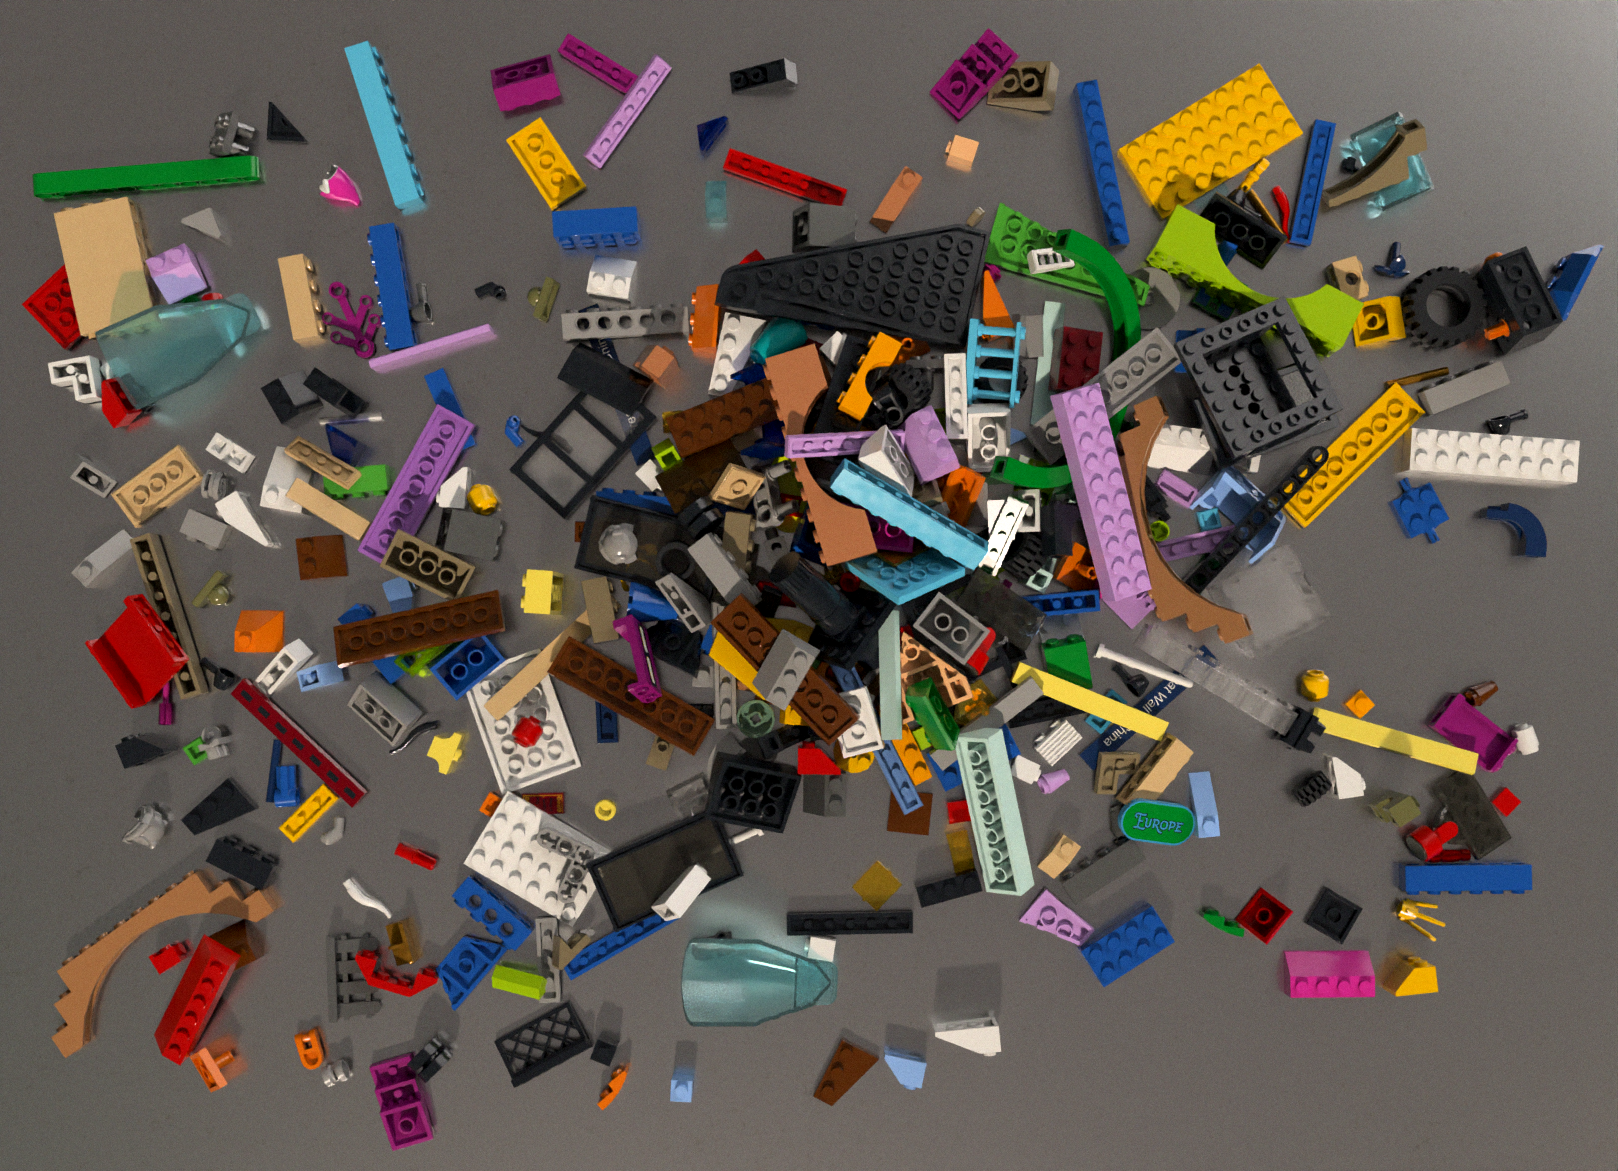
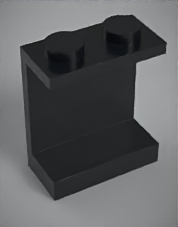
(334, 393)

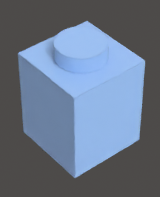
(681, 1088)

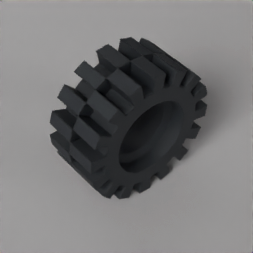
(1311, 788)

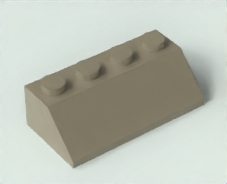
(427, 566)

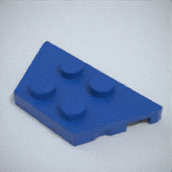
(467, 967)

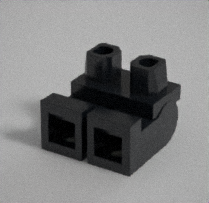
(1299, 732)

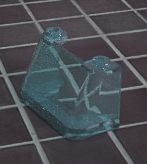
(1370, 141)

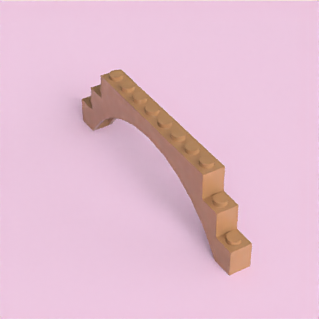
(1169, 592)
(89, 969)

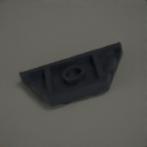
(676, 645)

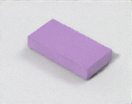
(1176, 488)

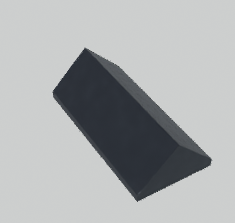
(1236, 225)

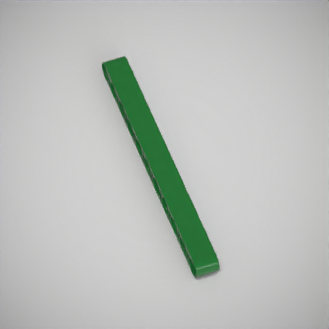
(146, 177)

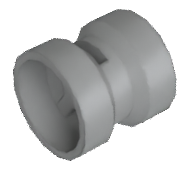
(335, 1073)

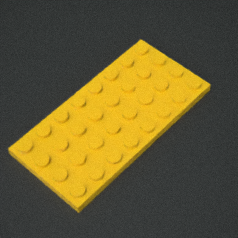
(1210, 141)

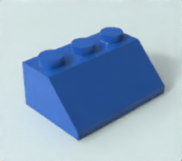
(465, 664)

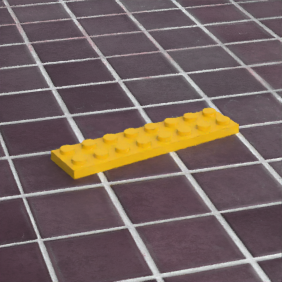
(1354, 452)

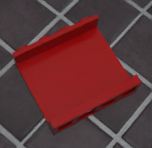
(138, 652)

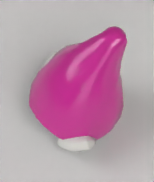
(339, 187)

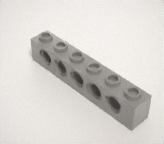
(615, 330)

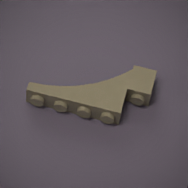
(1385, 169)

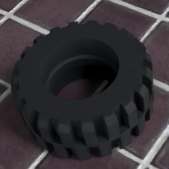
(1464, 292)

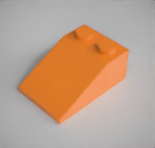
(992, 308)

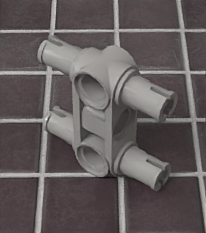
(768, 500)

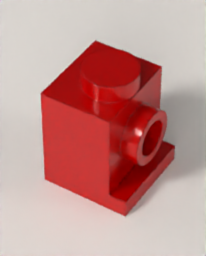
(168, 957)

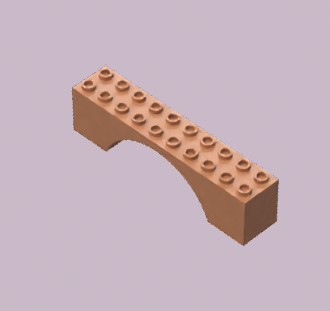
(797, 387)

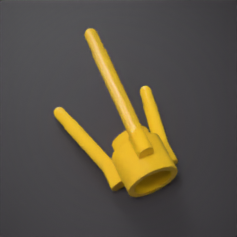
(1408, 911)

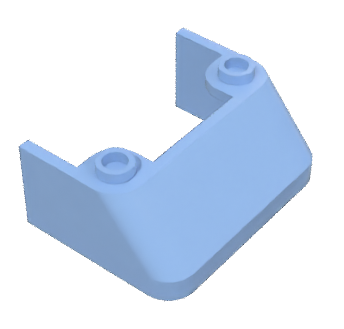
(1235, 497)

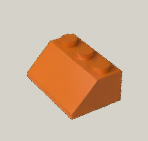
(705, 320)

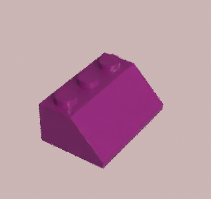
(525, 83)

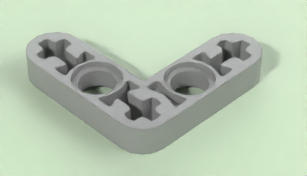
(573, 855)

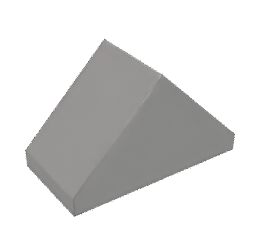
(206, 223)

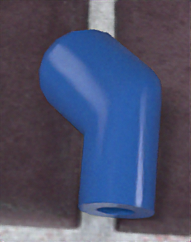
(511, 430)

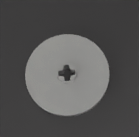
(1165, 298)

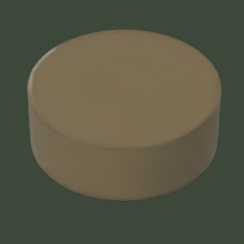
(975, 217)

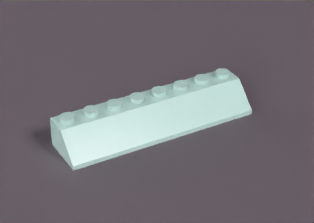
(994, 811)

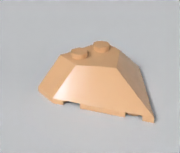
(919, 664)

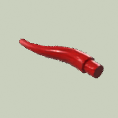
(1283, 202)

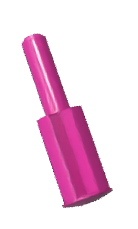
(165, 707)

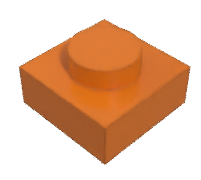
(490, 804)

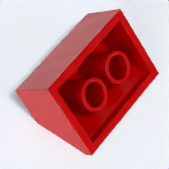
(815, 760)

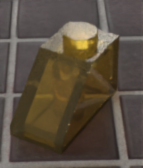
(960, 849)

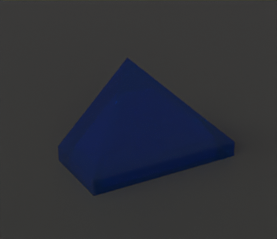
(709, 132)

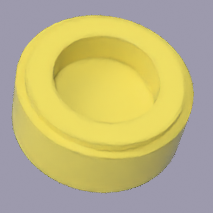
(605, 809)

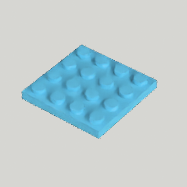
(908, 579)

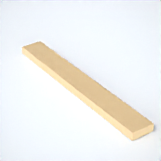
(537, 669)

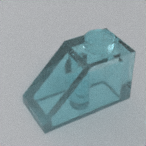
(716, 202)

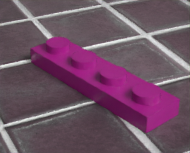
(597, 63)

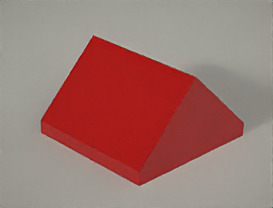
(1264, 916)

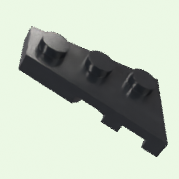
(218, 807)

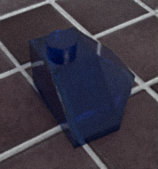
(344, 446)

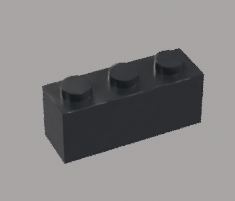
(242, 862)
(948, 887)

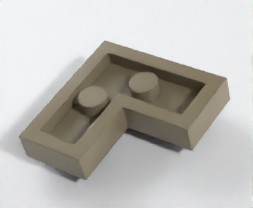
(1110, 766)

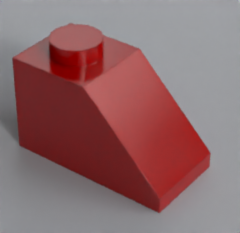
(116, 404)

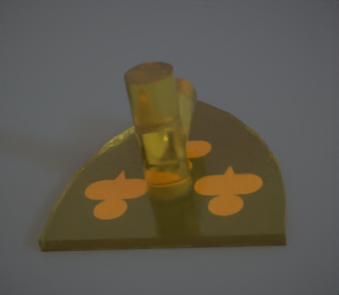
(974, 706)

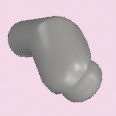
(335, 833)

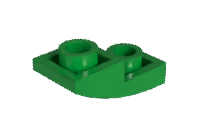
(1217, 920)

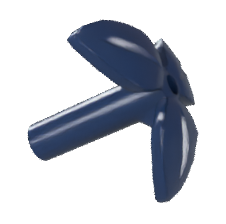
(1397, 263)

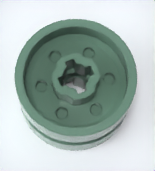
(748, 726)

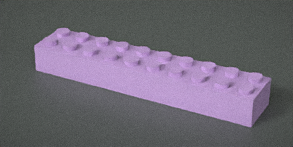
(1101, 492)

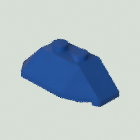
(1571, 277)

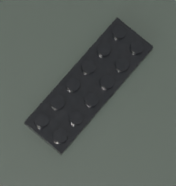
(830, 418)

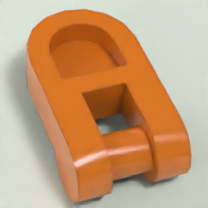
(312, 1056)

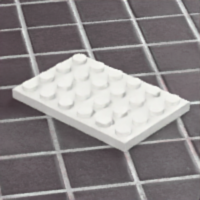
(512, 763)
(514, 859)

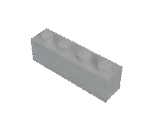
(1464, 388)
(722, 570)

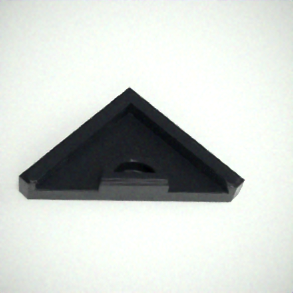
(280, 128)

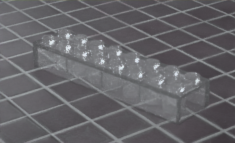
(1219, 681)

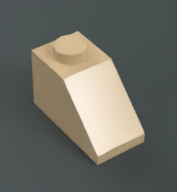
(1058, 855)

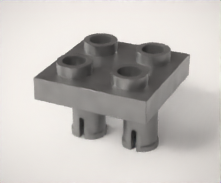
(226, 127)
(928, 367)

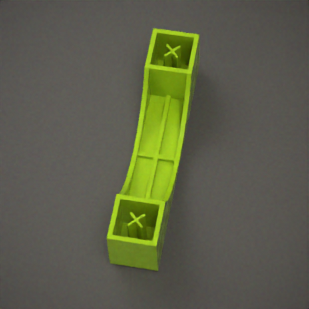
(1190, 252)

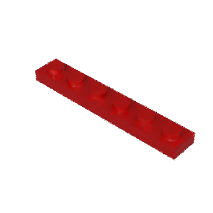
(784, 178)

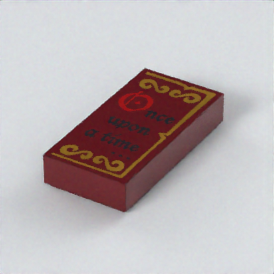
(548, 802)

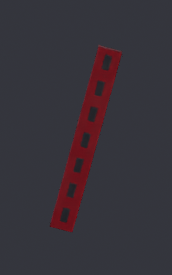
(298, 742)

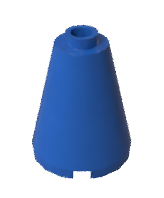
(649, 604)

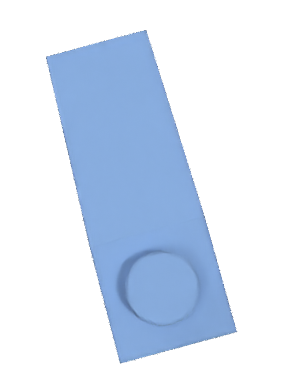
(1203, 805)

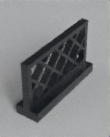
(551, 1061)

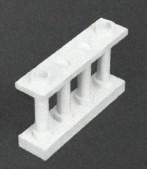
(956, 398)

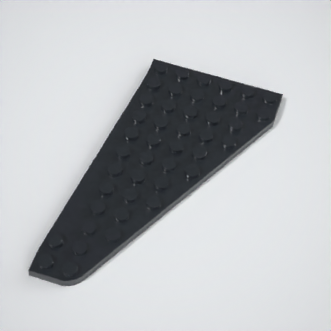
(895, 285)

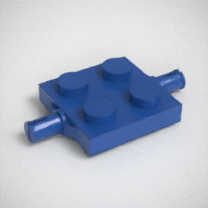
(1419, 510)

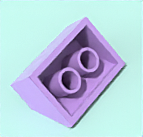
(928, 446)

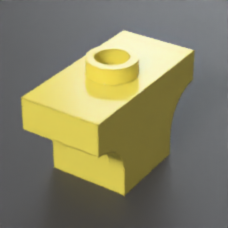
(446, 751)

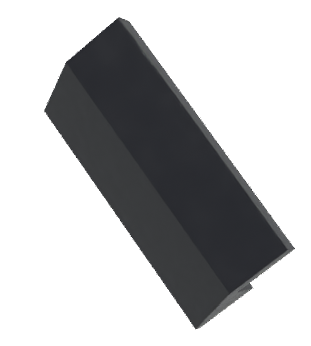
(605, 379)

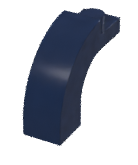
(1530, 532)

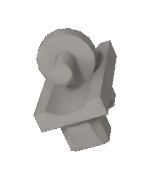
(215, 744)

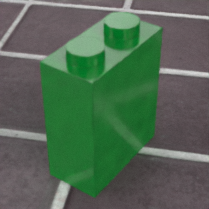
(1068, 659)

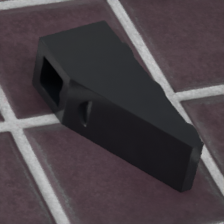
(764, 77)

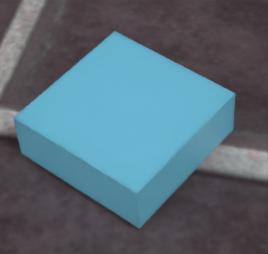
(1208, 519)

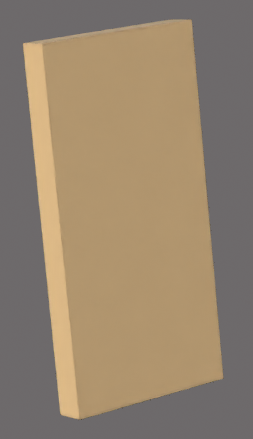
(157, 486)

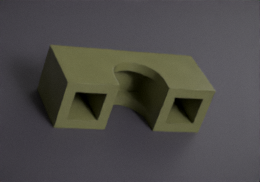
(1396, 807)

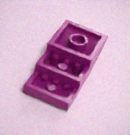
(974, 73)
(401, 1102)

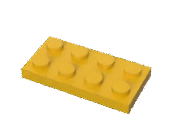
(546, 163)

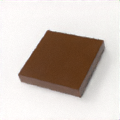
(914, 822)

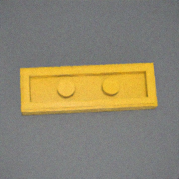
(309, 812)

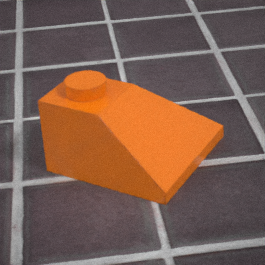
(259, 631)

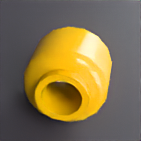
(482, 499)
(1314, 685)

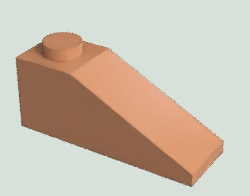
(896, 199)

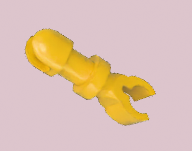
(1253, 176)

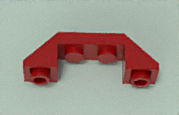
(367, 962)

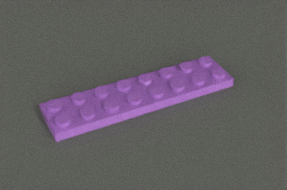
(418, 481)

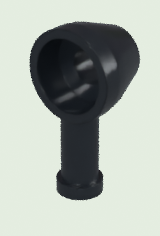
(1239, 197)
(1501, 424)
(223, 677)
(1135, 684)

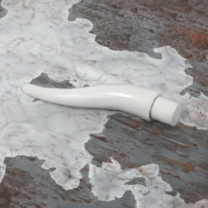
(357, 895)

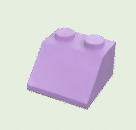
(176, 273)

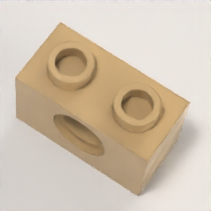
(1348, 267)

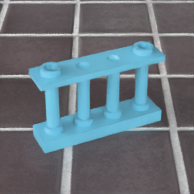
(976, 351)

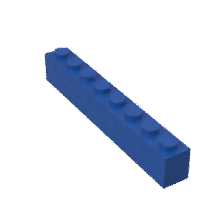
(1101, 165)

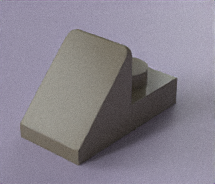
(563, 952)

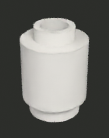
(1527, 738)

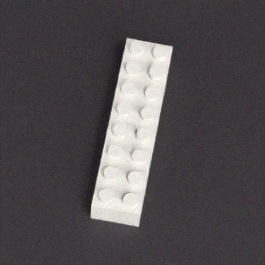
(1490, 456)

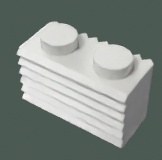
(1056, 741)

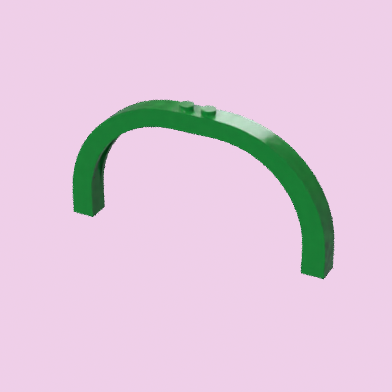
(1126, 334)

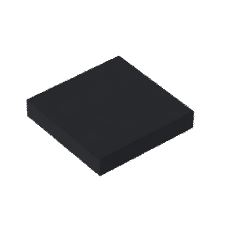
(1333, 915)

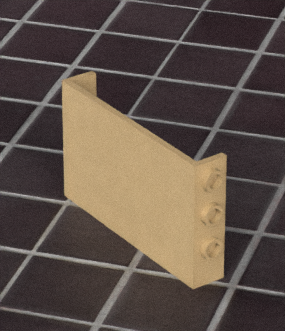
(105, 262)

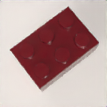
(1074, 358)

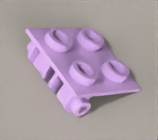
(1133, 608)

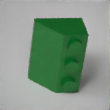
(933, 714)

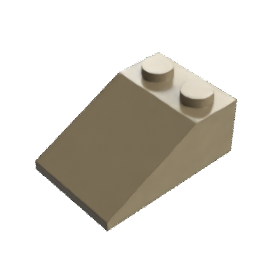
(1026, 86)

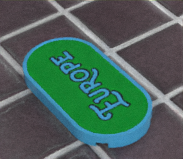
(1156, 821)

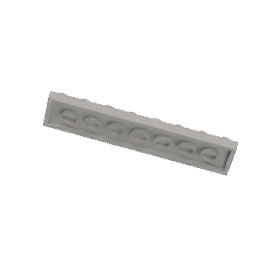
(1119, 385)

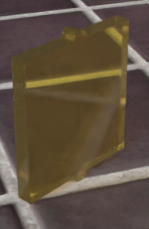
(876, 885)

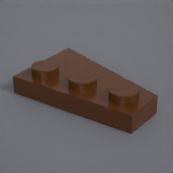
(843, 1071)

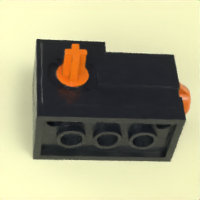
(1517, 301)

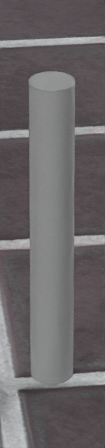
(347, 419)

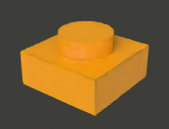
(1359, 704)

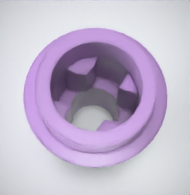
(1051, 781)

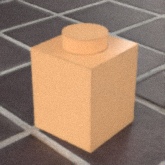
(962, 150)

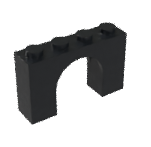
(1057, 528)

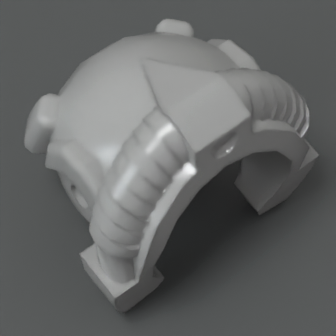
(618, 544)
(148, 828)

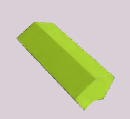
(518, 982)

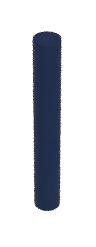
(272, 781)

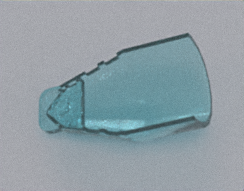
(174, 345)
(750, 982)

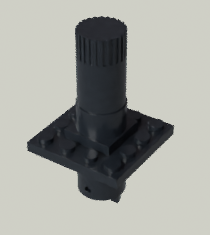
(844, 620)

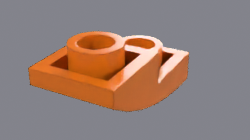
(616, 1082)

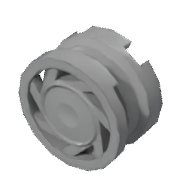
(214, 485)

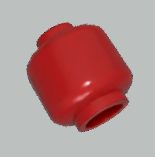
(527, 731)

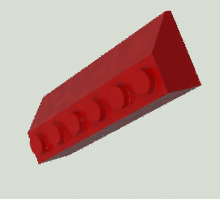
(195, 999)

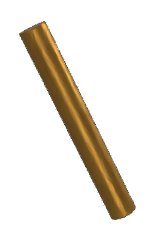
(1264, 211)
(1419, 377)

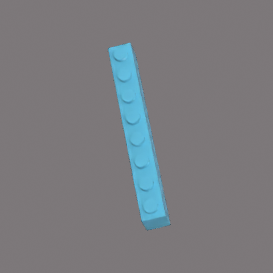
(383, 125)
(908, 514)

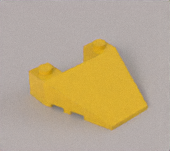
(736, 664)

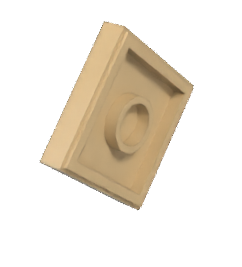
(736, 486)

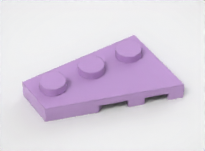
(1056, 917)

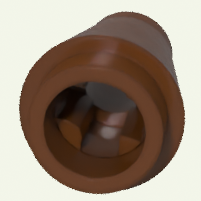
(1480, 693)

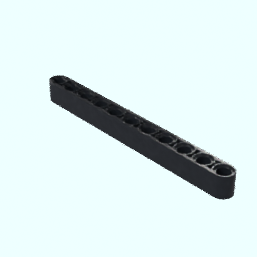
(1247, 521)

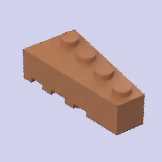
(658, 364)

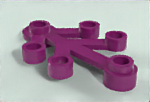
(353, 322)

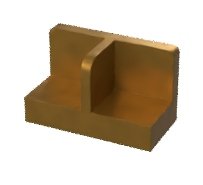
(402, 942)

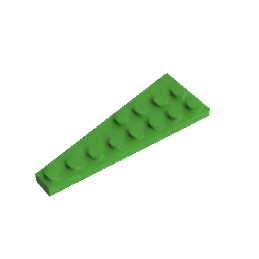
(1017, 235)

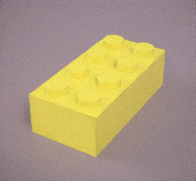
(542, 592)

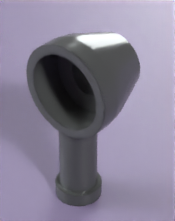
(422, 310)

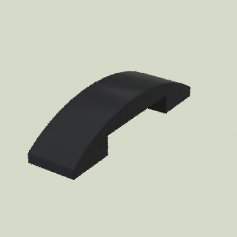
(782, 738)

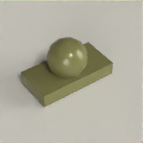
(543, 298)
(213, 591)

